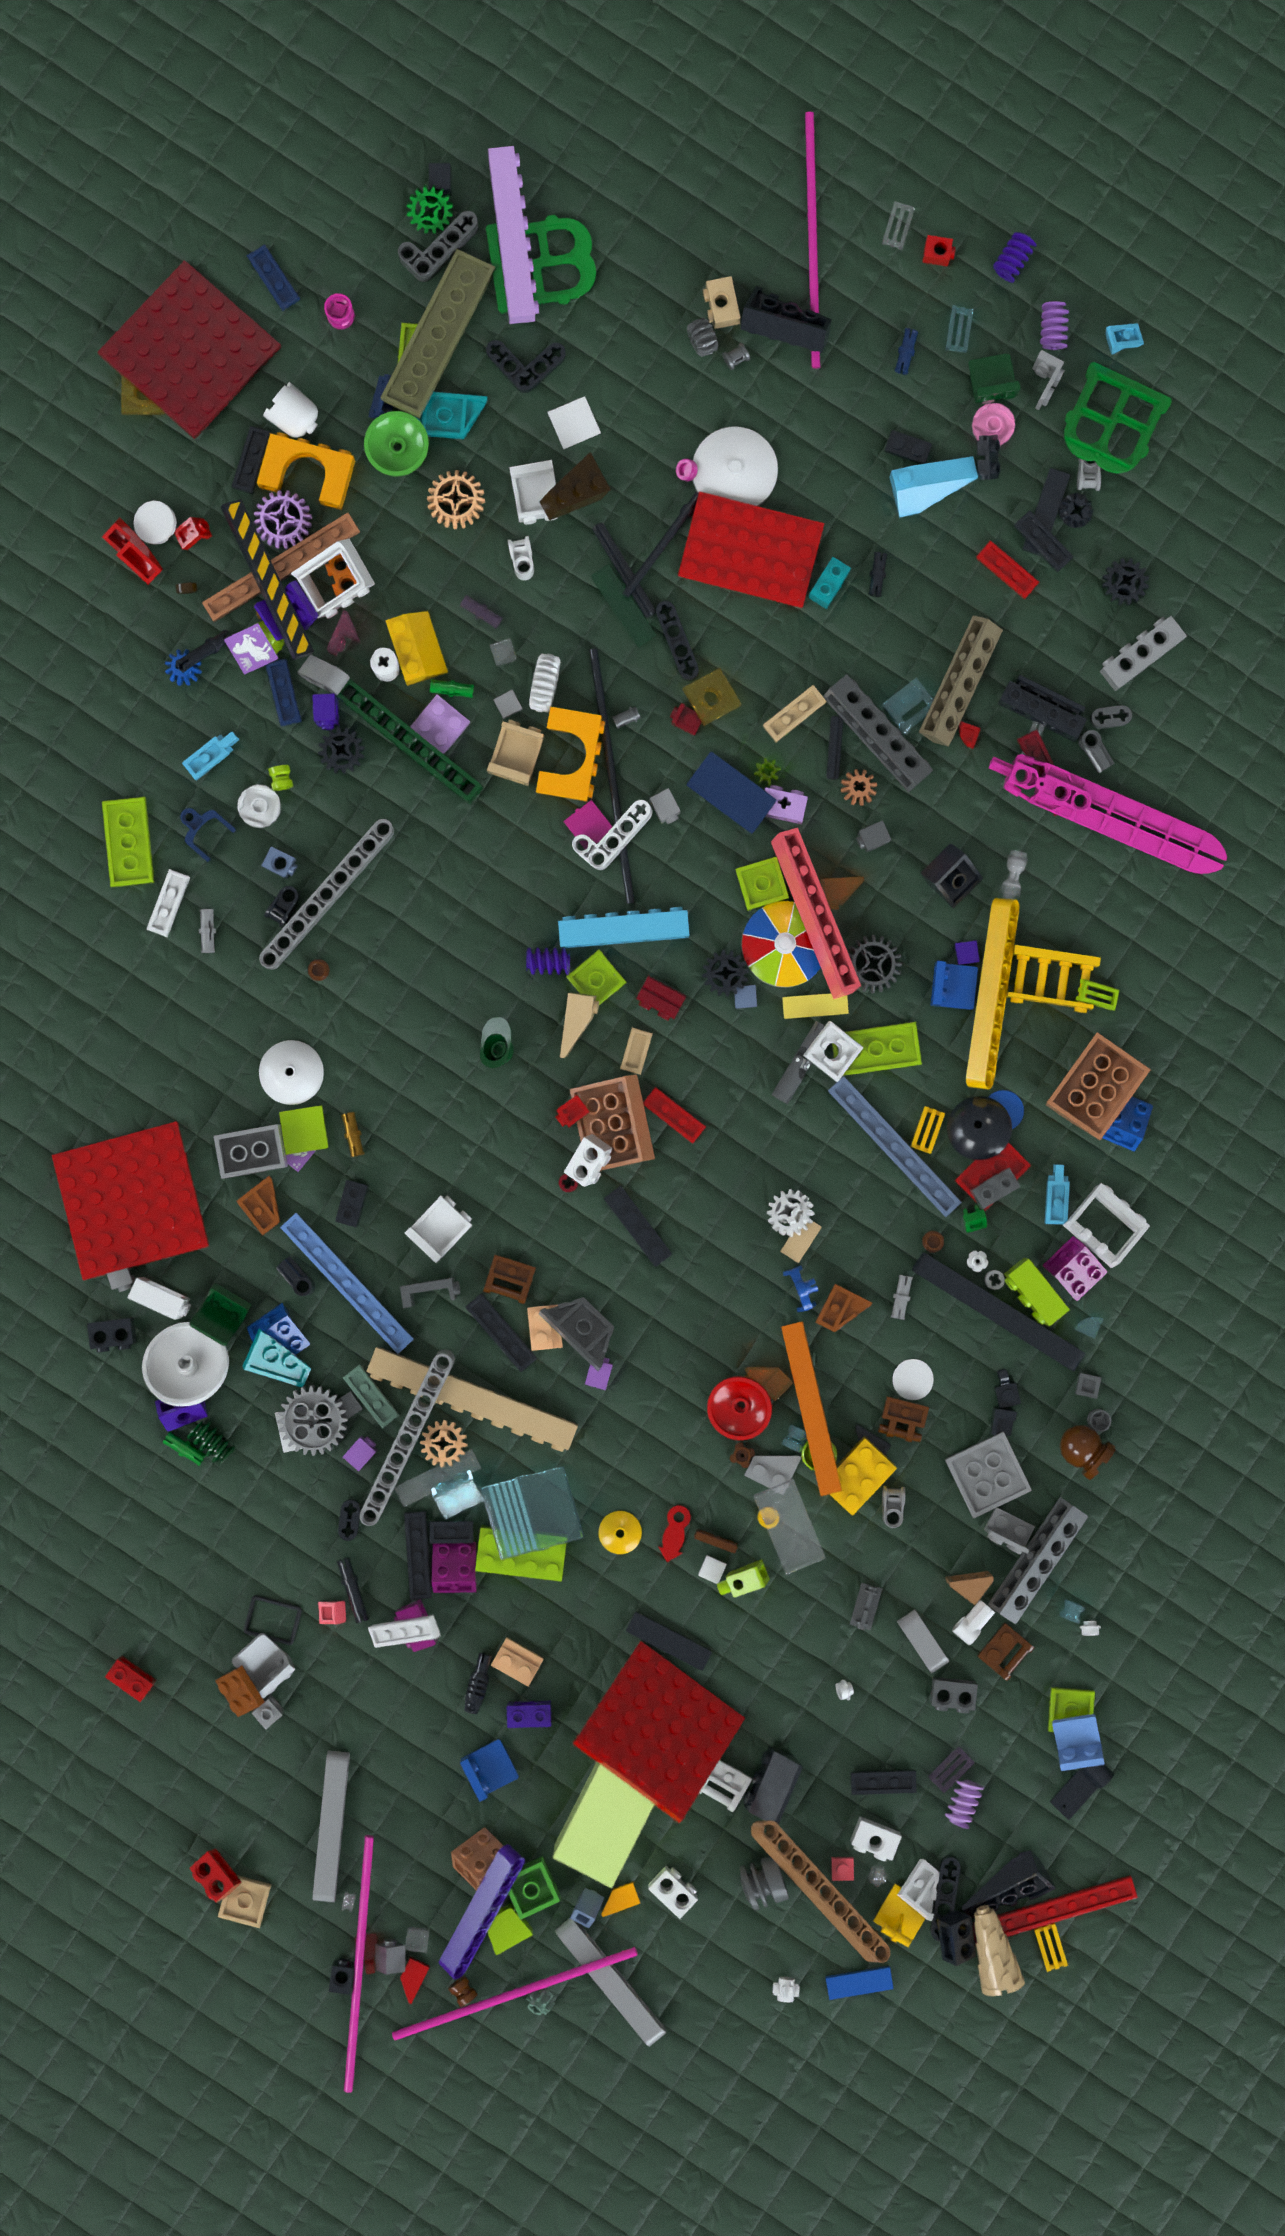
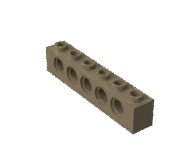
(960, 680)

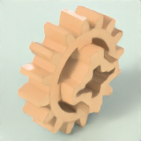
(443, 1433)

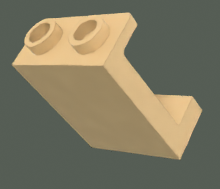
(516, 752)

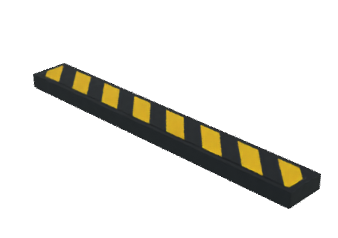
(267, 579)

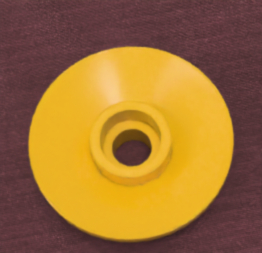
(624, 1521)

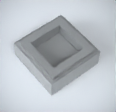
(508, 704)

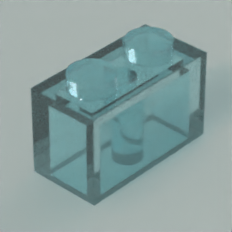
(457, 1494)

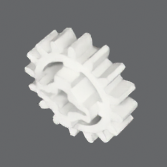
(799, 1216)

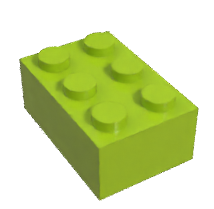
(1035, 1292)

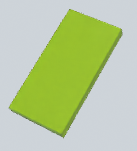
(128, 842)
(884, 1048)

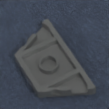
(582, 1328)

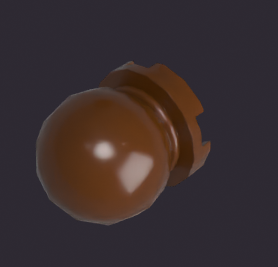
(1084, 1448)

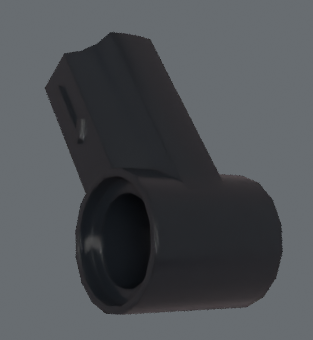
(295, 1275)

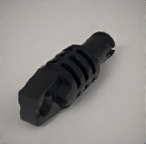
(477, 1684)

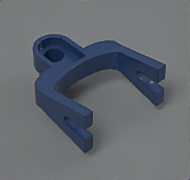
(197, 822)

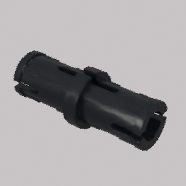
(877, 574)

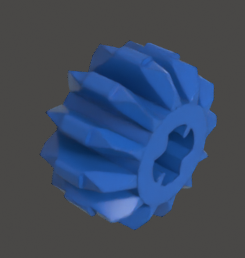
(177, 674)

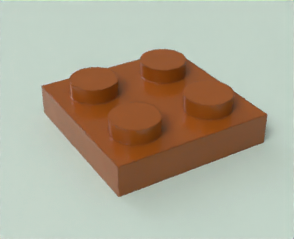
(239, 1691)

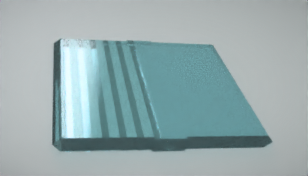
(532, 1513)

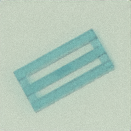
(961, 311)

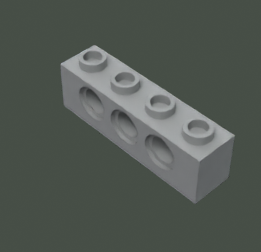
(1119, 677)

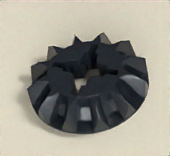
(1067, 507)

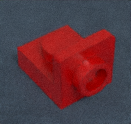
(191, 532)
(571, 1112)

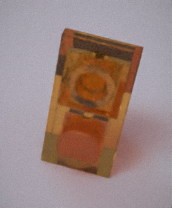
(770, 1378)

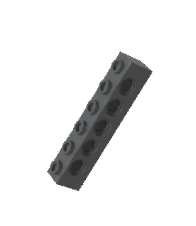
(879, 744)
(1043, 1555)

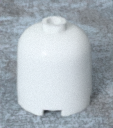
(292, 412)

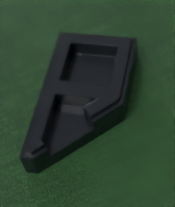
(879, 1443)

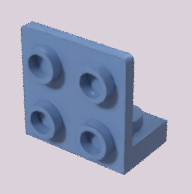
(1078, 1742)

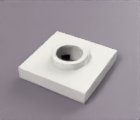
(847, 1053)

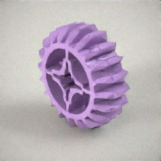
(274, 517)

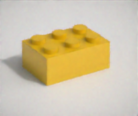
(861, 1474)

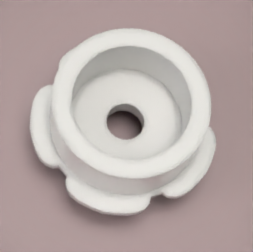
(971, 1261)
(1090, 1628)
(844, 1690)

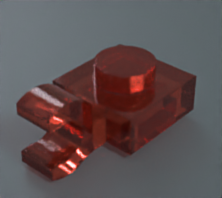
(369, 1952)

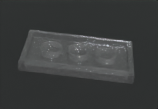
(789, 1526)

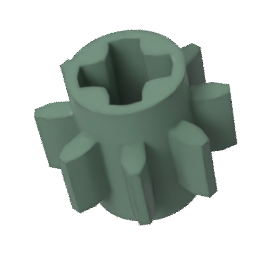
(540, 2001)

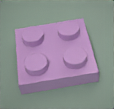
(440, 724)

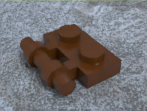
(904, 1412)

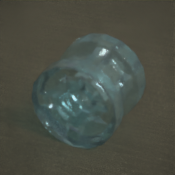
(1072, 1611)

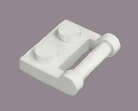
(729, 1779)

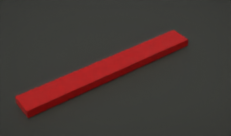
(1066, 1906)

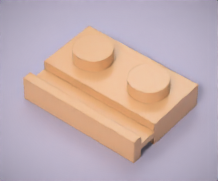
(541, 1333)
(517, 1661)

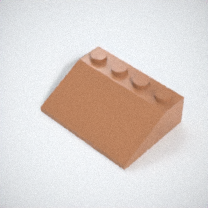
(1098, 1086)
(616, 1119)

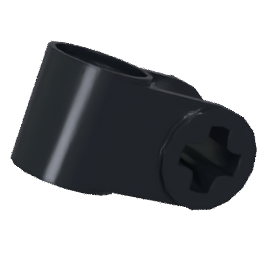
(283, 907)

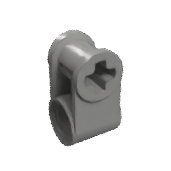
(1088, 475)
(893, 1504)

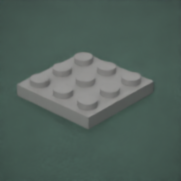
(988, 1474)

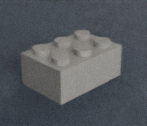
(250, 1151)

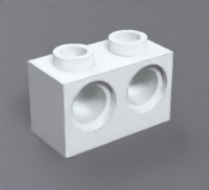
(585, 1157)
(668, 1895)

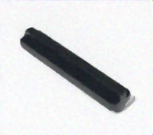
(834, 750)

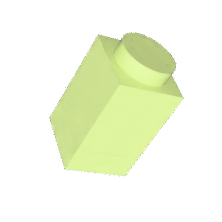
(602, 1826)

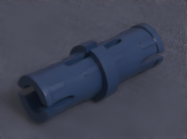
(906, 351)

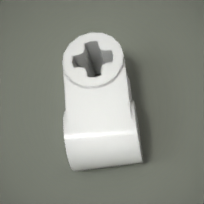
(521, 554)

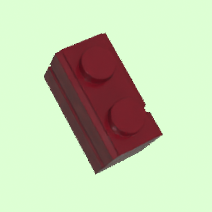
(661, 998)

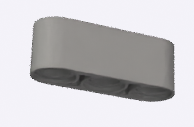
(323, 675)
(922, 1641)

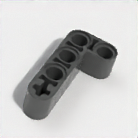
(440, 244)

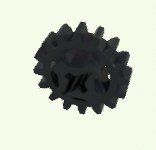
(1122, 574)
(347, 743)
(725, 982)

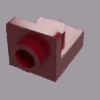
(685, 719)

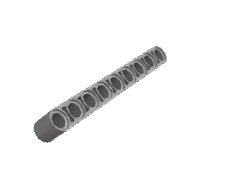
(329, 883)
(403, 1447)

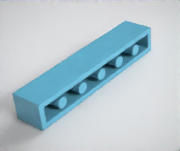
(623, 929)

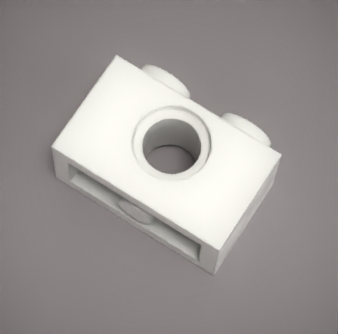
(866, 1829)

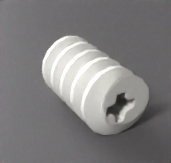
(387, 656)

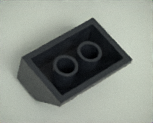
(773, 1785)

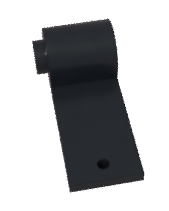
(1080, 1788)

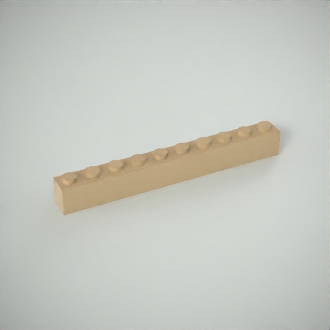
(475, 1399)

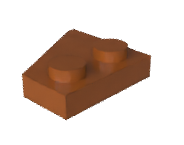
(261, 1206)
(841, 1308)

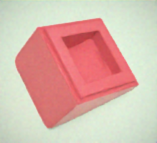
(332, 1612)

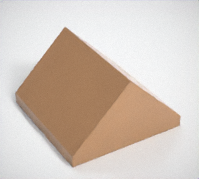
(971, 1585)

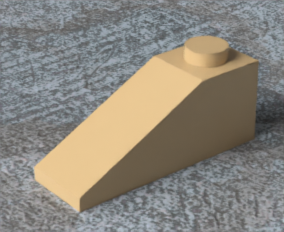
(578, 1015)

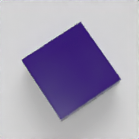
(967, 952)

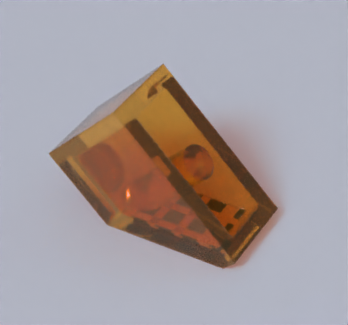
(839, 889)

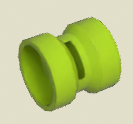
(280, 777)

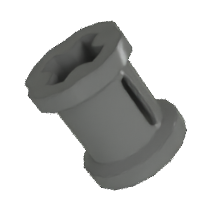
(736, 356)

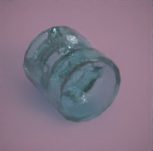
(796, 1433)

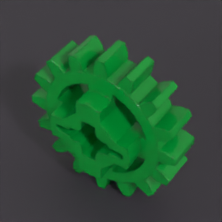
(435, 217)

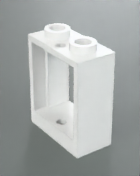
(159, 1298)

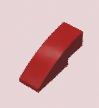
(132, 551)

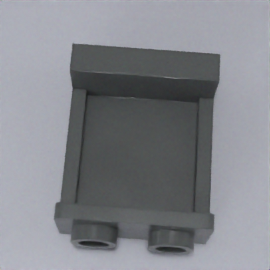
(408, 1290)

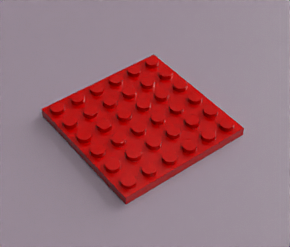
(130, 1200)
(659, 1731)

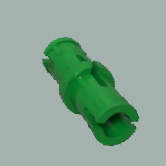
(451, 688)
(184, 1448)

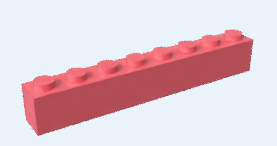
(815, 913)

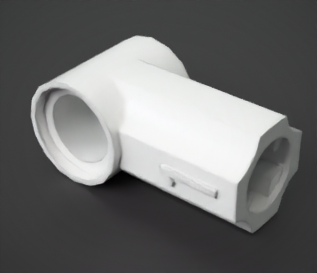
(970, 1627)

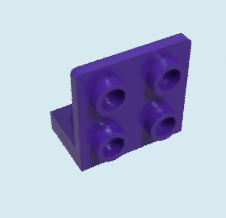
(301, 605)

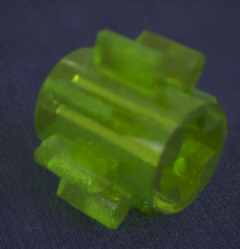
(763, 777)

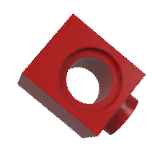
(932, 257)

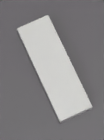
(168, 903)

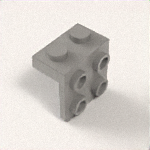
(264, 1664)

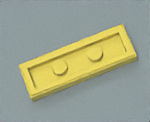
(814, 1006)

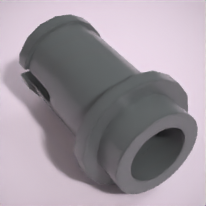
(626, 717)

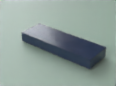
(273, 277)
(283, 692)

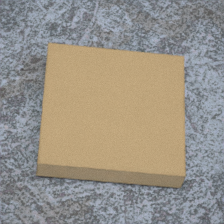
(246, 1902)

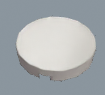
(154, 522)
(259, 806)

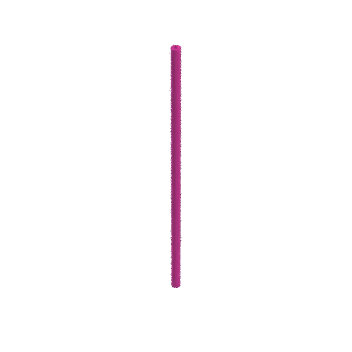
(812, 223)
(358, 1966)
(515, 1993)

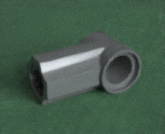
(1097, 753)

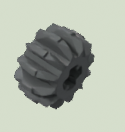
(702, 337)

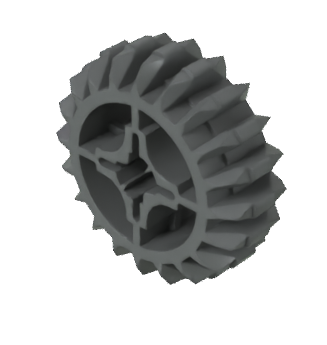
(878, 972)

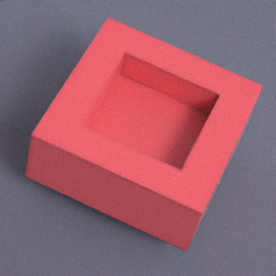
(842, 1868)

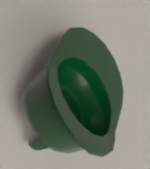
(496, 1043)

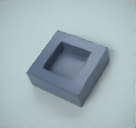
(746, 997)

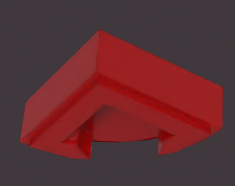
(968, 734)

